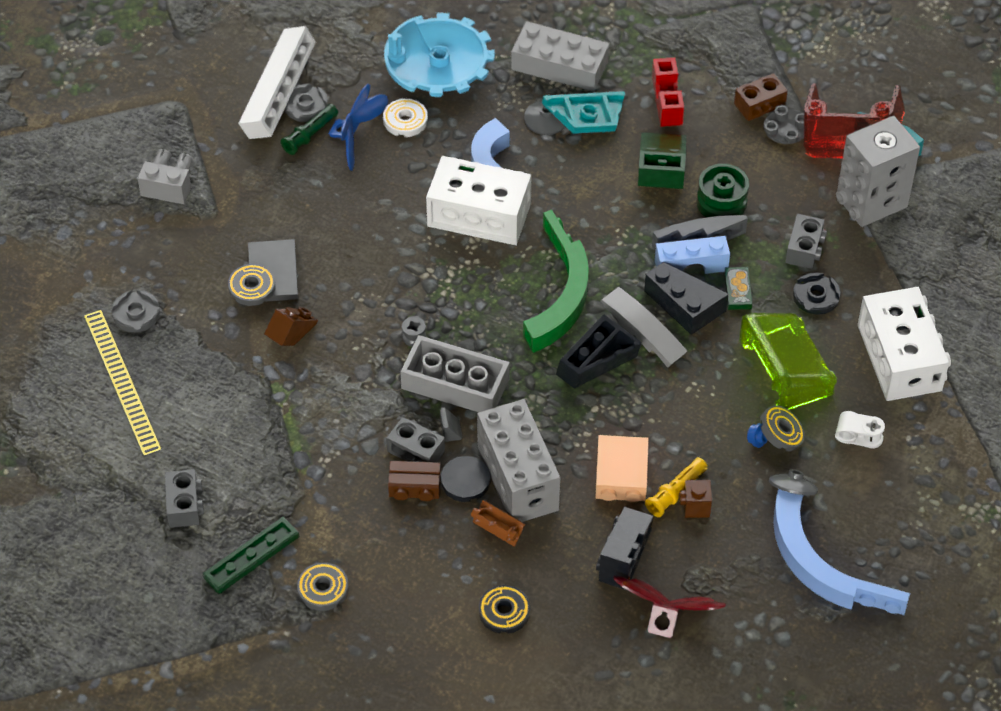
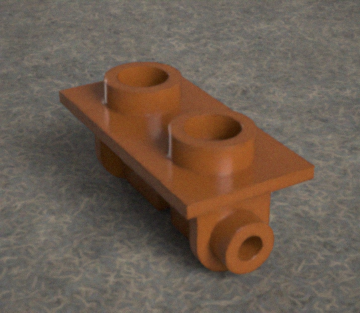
(498, 522)

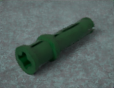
(302, 134)

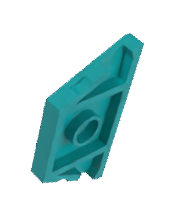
(586, 111)

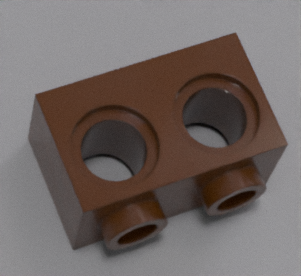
(760, 96)

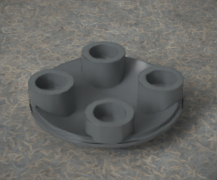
(785, 125)

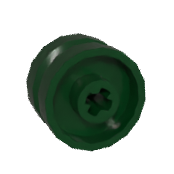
(722, 191)

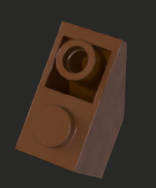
(290, 325)

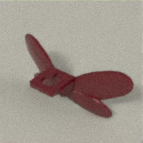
(661, 603)

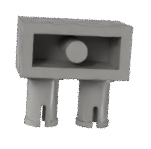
(164, 181)

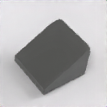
(450, 426)

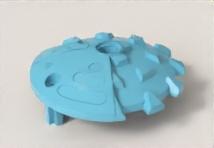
(437, 54)

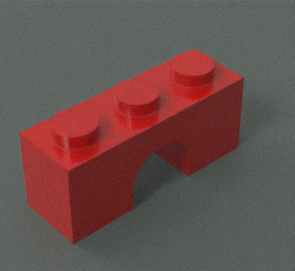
(668, 98)

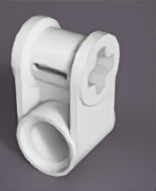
(858, 429)

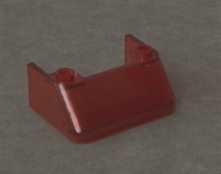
(827, 132)

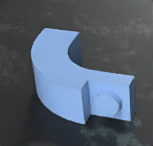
(488, 142)

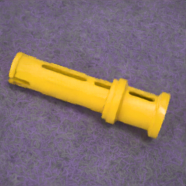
(670, 492)

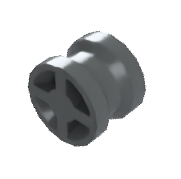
(408, 326)

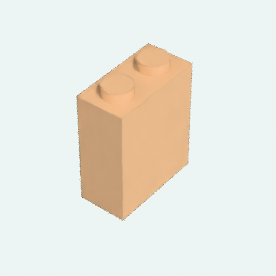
(622, 468)

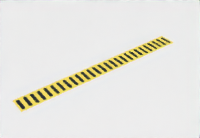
(122, 382)

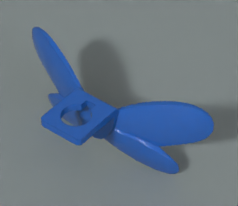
(362, 111)

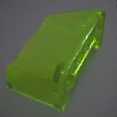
(788, 356)

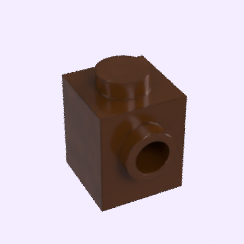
(696, 498)

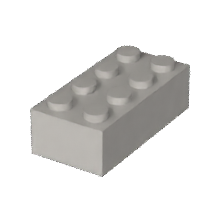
(560, 56)
(454, 375)

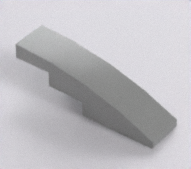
(644, 326)

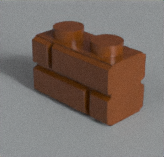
(414, 480)

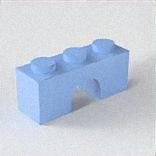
(710, 252)

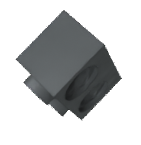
(805, 241)
(414, 448)
(180, 498)

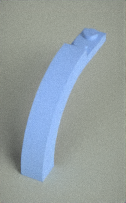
(817, 573)

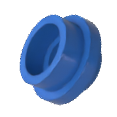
(756, 436)

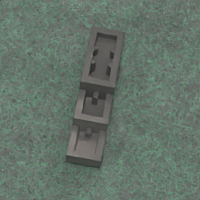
(727, 226)

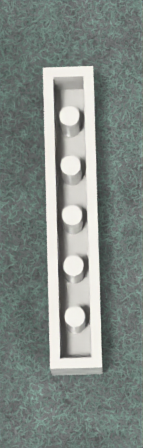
(277, 82)

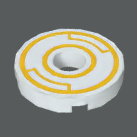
(401, 108)

